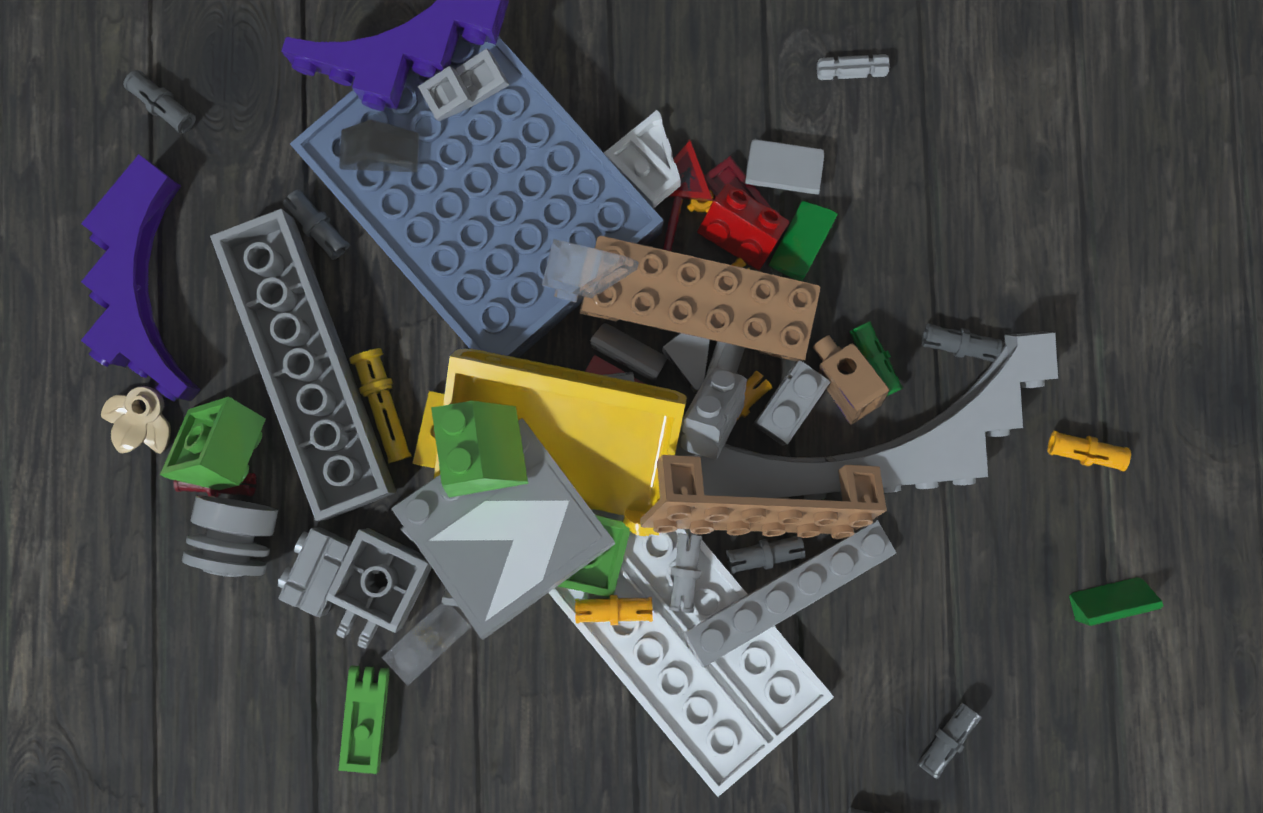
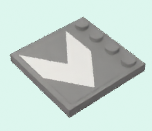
(508, 543)

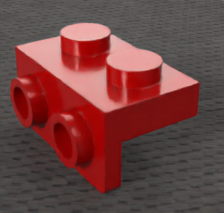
(743, 226)

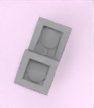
(463, 87)

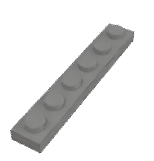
(788, 593)

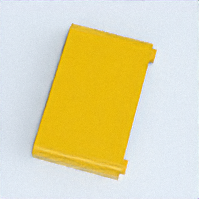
(592, 425)

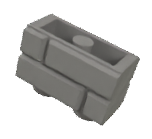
(791, 403)
(713, 413)
(313, 571)

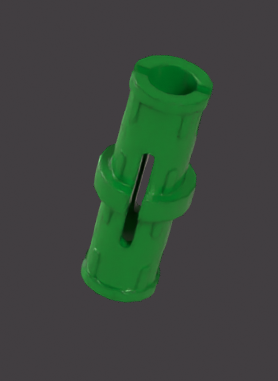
(877, 357)

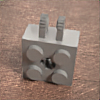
(357, 589)

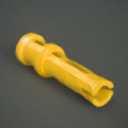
(397, 448)

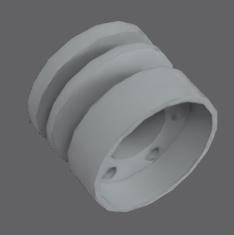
(229, 536)

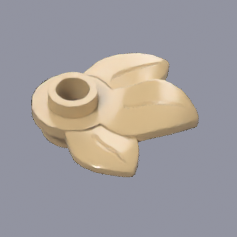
(133, 424)

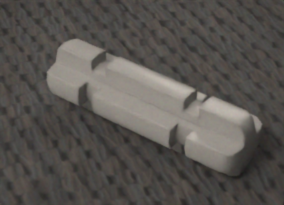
(853, 67)

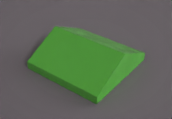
(602, 573)

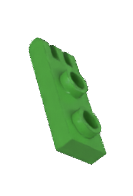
(364, 721)

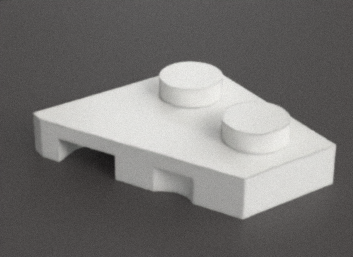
(647, 160)

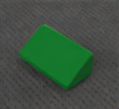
(803, 240)
(1114, 601)

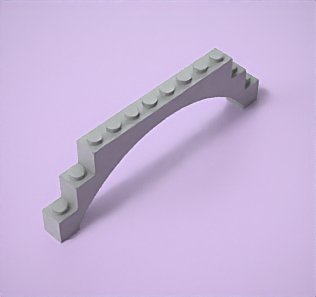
(940, 450)

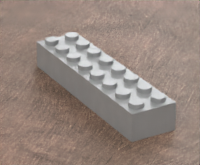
(303, 365)

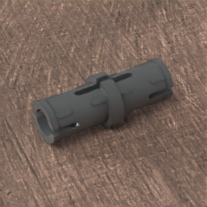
(159, 101)
(316, 224)
(961, 342)
(765, 554)
(949, 740)

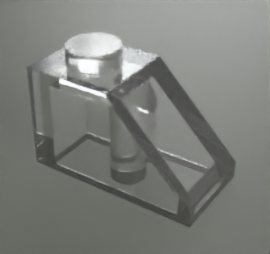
(584, 270)
(426, 642)

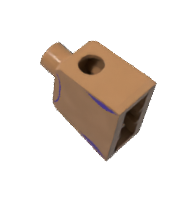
(859, 390)

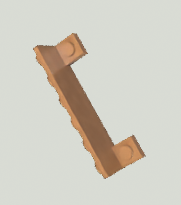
(709, 301)
(686, 507)

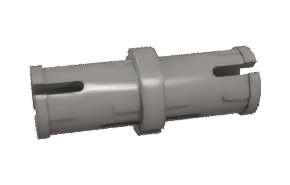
(685, 573)

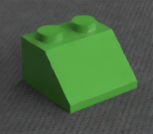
(214, 445)
(478, 447)

